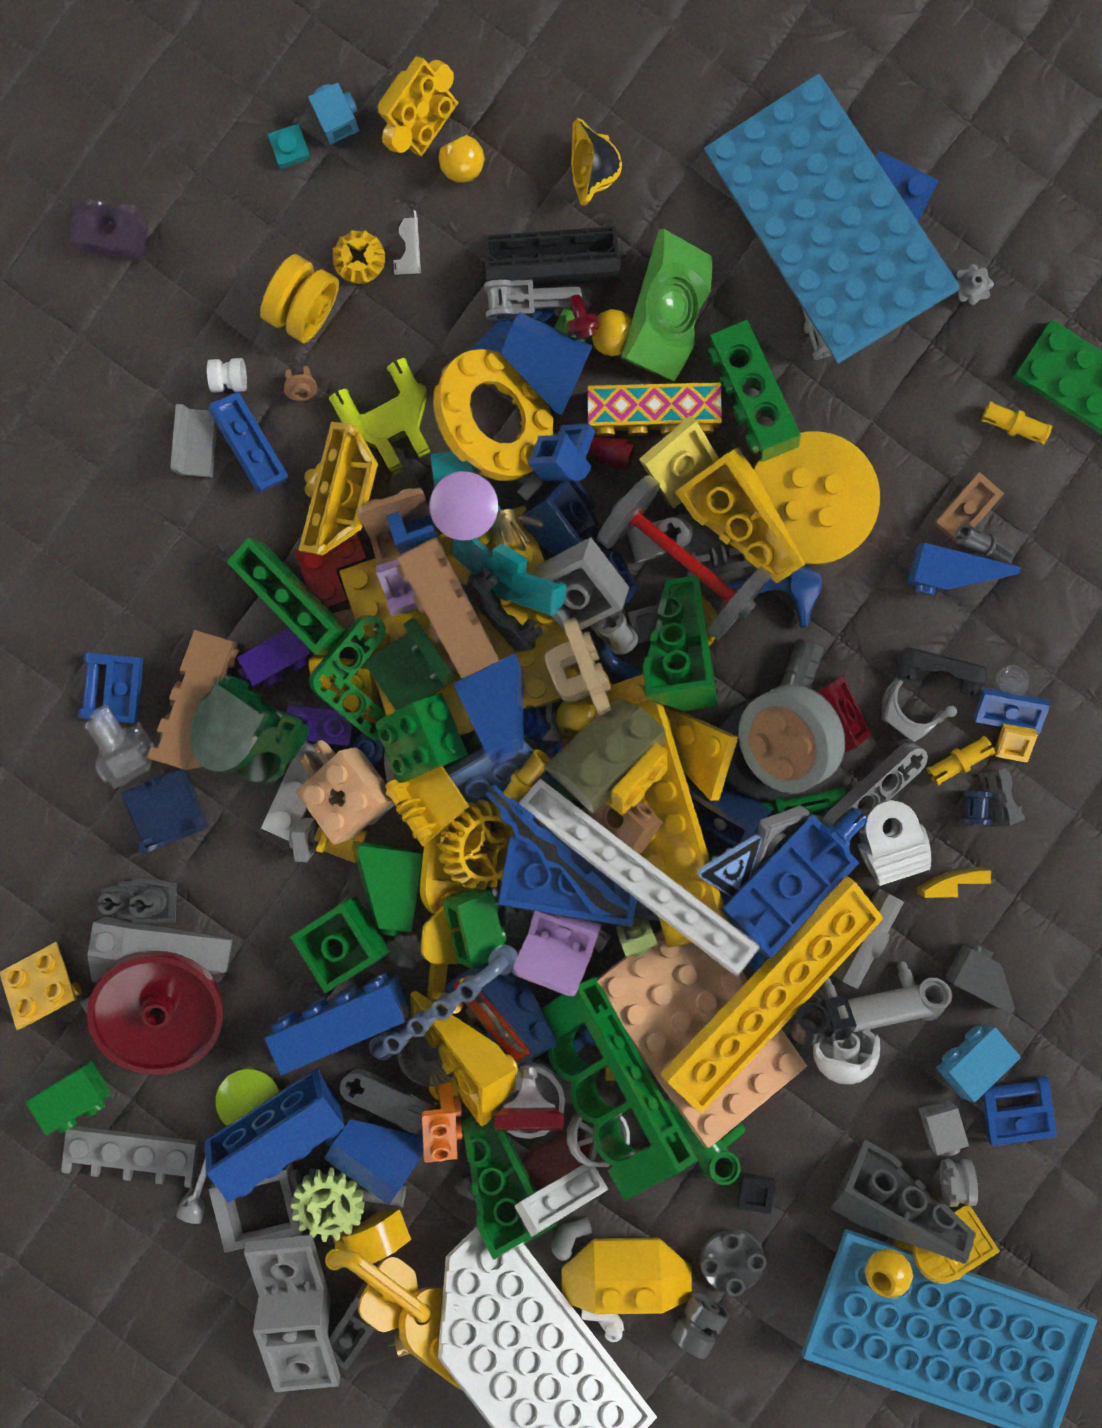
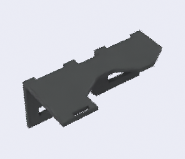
(1014, 812)

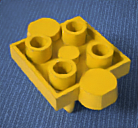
(417, 106)

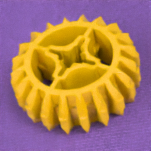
(471, 839)

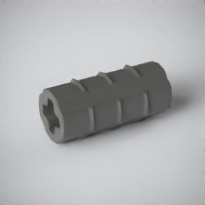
(803, 664)

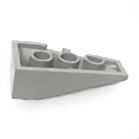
(119, 938)

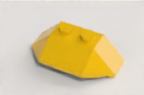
(339, 490)
(626, 1277)

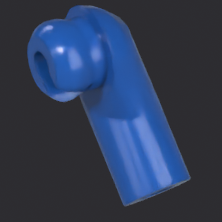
(616, 665)

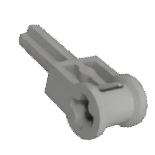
(521, 297)

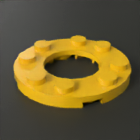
(461, 432)

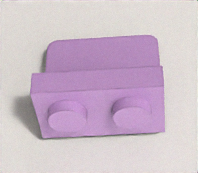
(557, 951)

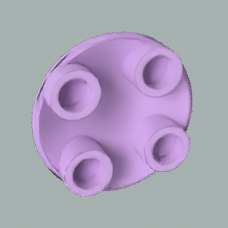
(463, 506)

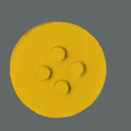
(823, 495)

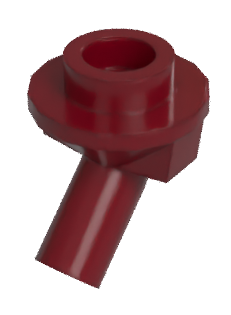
(583, 325)

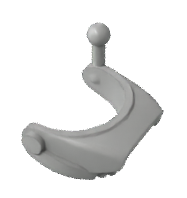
(892, 715)

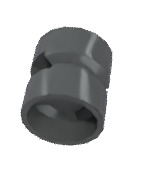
(697, 1329)

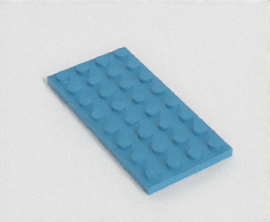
(830, 219)
(952, 1343)

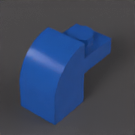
(563, 455)

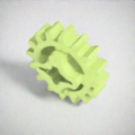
(318, 1194)

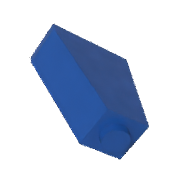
(545, 358)
(496, 707)
(375, 1156)

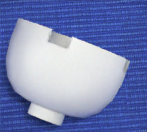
(848, 1059)

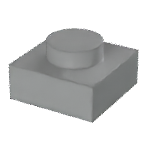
(302, 839)

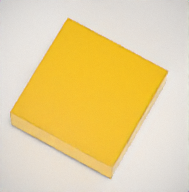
(1015, 743)

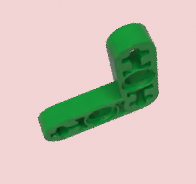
(342, 674)

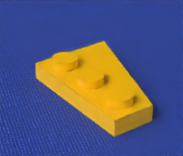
(702, 750)

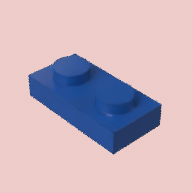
(1005, 708)

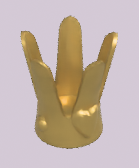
(507, 529)

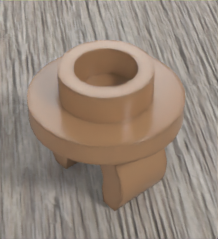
(300, 386)

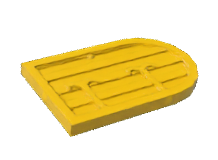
(945, 1270)

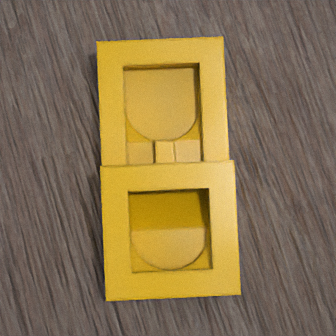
(947, 883)

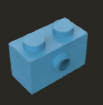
(977, 1062)

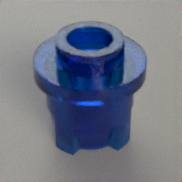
(533, 724)

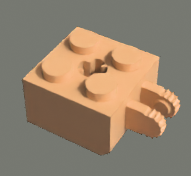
(342, 792)

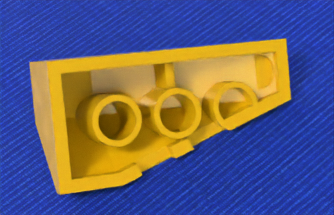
(738, 509)

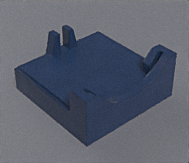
(164, 810)

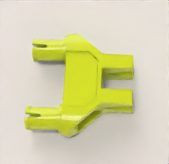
(392, 419)

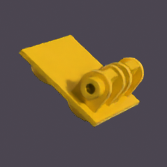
(427, 803)
(38, 986)

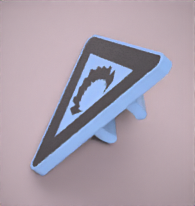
(733, 867)

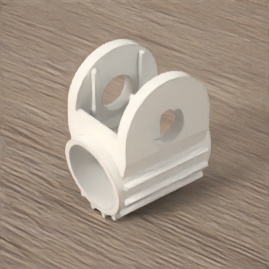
(901, 850)

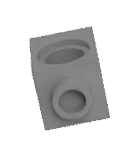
(943, 1128)

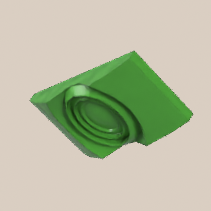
(668, 307)

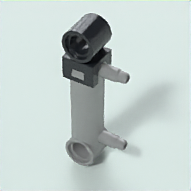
(841, 1016)

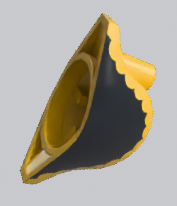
(593, 161)

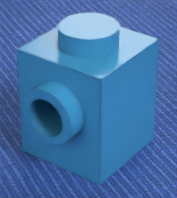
(334, 112)

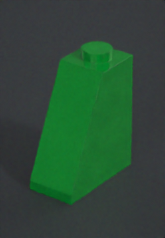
(389, 883)

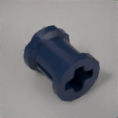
(976, 807)

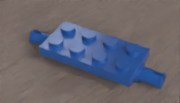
(794, 881)

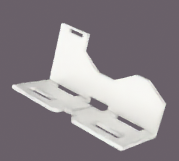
(411, 258)

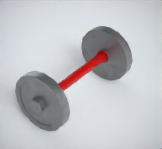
(629, 512)

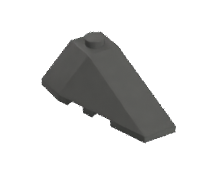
(889, 1201)

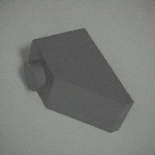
(981, 976)

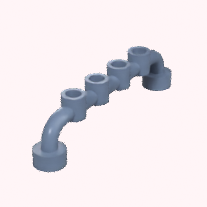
(388, 1043)

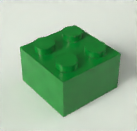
(340, 944)

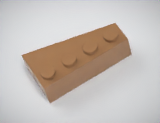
(447, 607)
(204, 663)

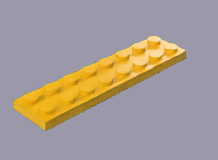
(679, 843)
(772, 995)

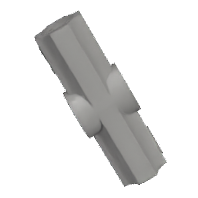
(858, 962)

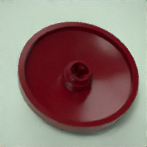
(155, 1012)

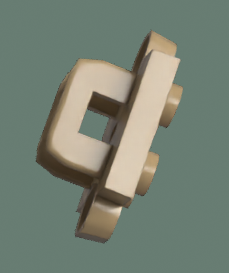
(578, 651)

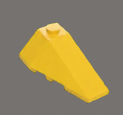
(476, 1061)

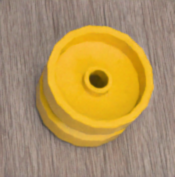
(299, 298)

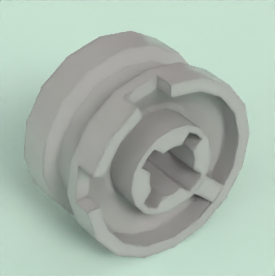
(958, 1182)

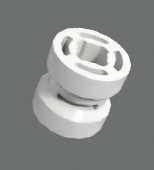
(228, 375)

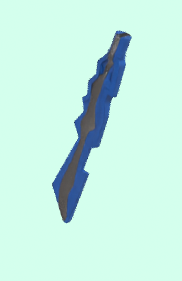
(590, 888)

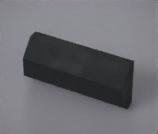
(553, 255)

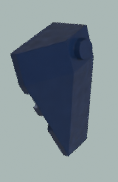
(564, 519)

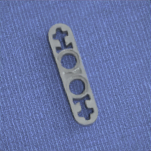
(872, 784)

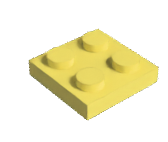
(679, 458)

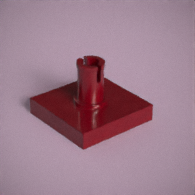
(843, 702)

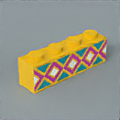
(652, 407)

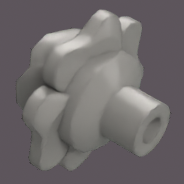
(973, 284)

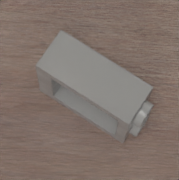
(229, 1222)

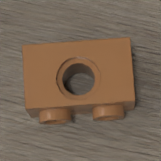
(633, 828)

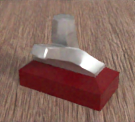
(529, 1109)

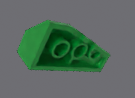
(679, 657)
(497, 1186)

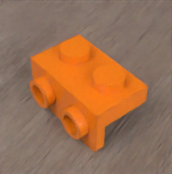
(441, 1127)

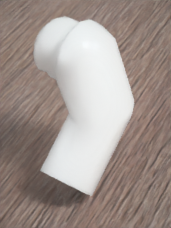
(610, 1323)

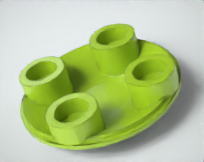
(242, 1093)

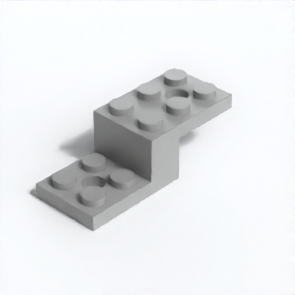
(292, 1313)

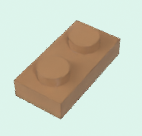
(969, 506)

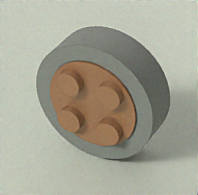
(791, 738)

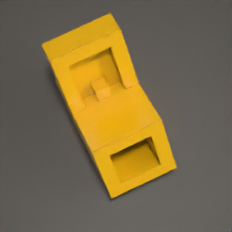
(376, 1236)

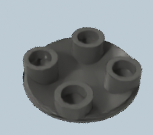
(732, 1261)

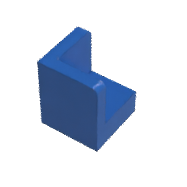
(412, 533)

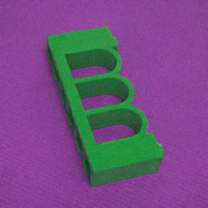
(632, 1168)

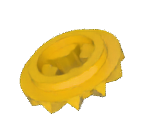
(357, 271)

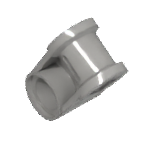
(645, 549)
(616, 633)

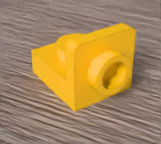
(343, 849)

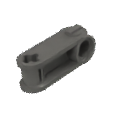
(387, 1099)

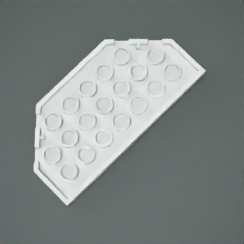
(525, 1348)

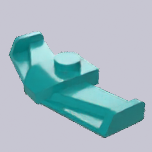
(513, 580)

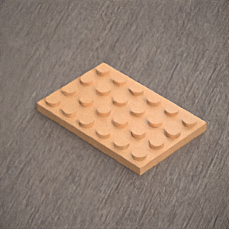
(666, 1003)

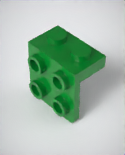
(420, 737)

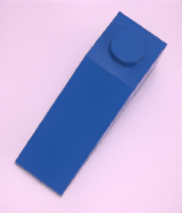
(945, 569)

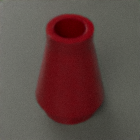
(612, 452)

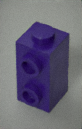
(272, 658)
(324, 724)

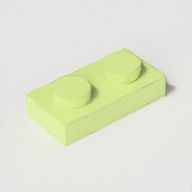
(636, 939)

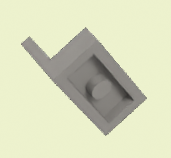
(193, 442)

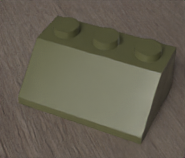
(605, 752)

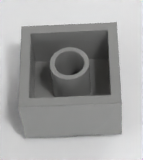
(591, 583)

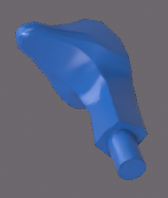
(802, 586)

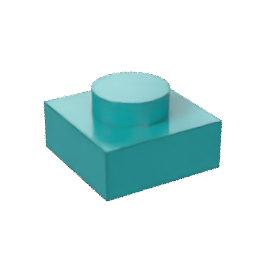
(289, 146)

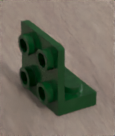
(410, 668)

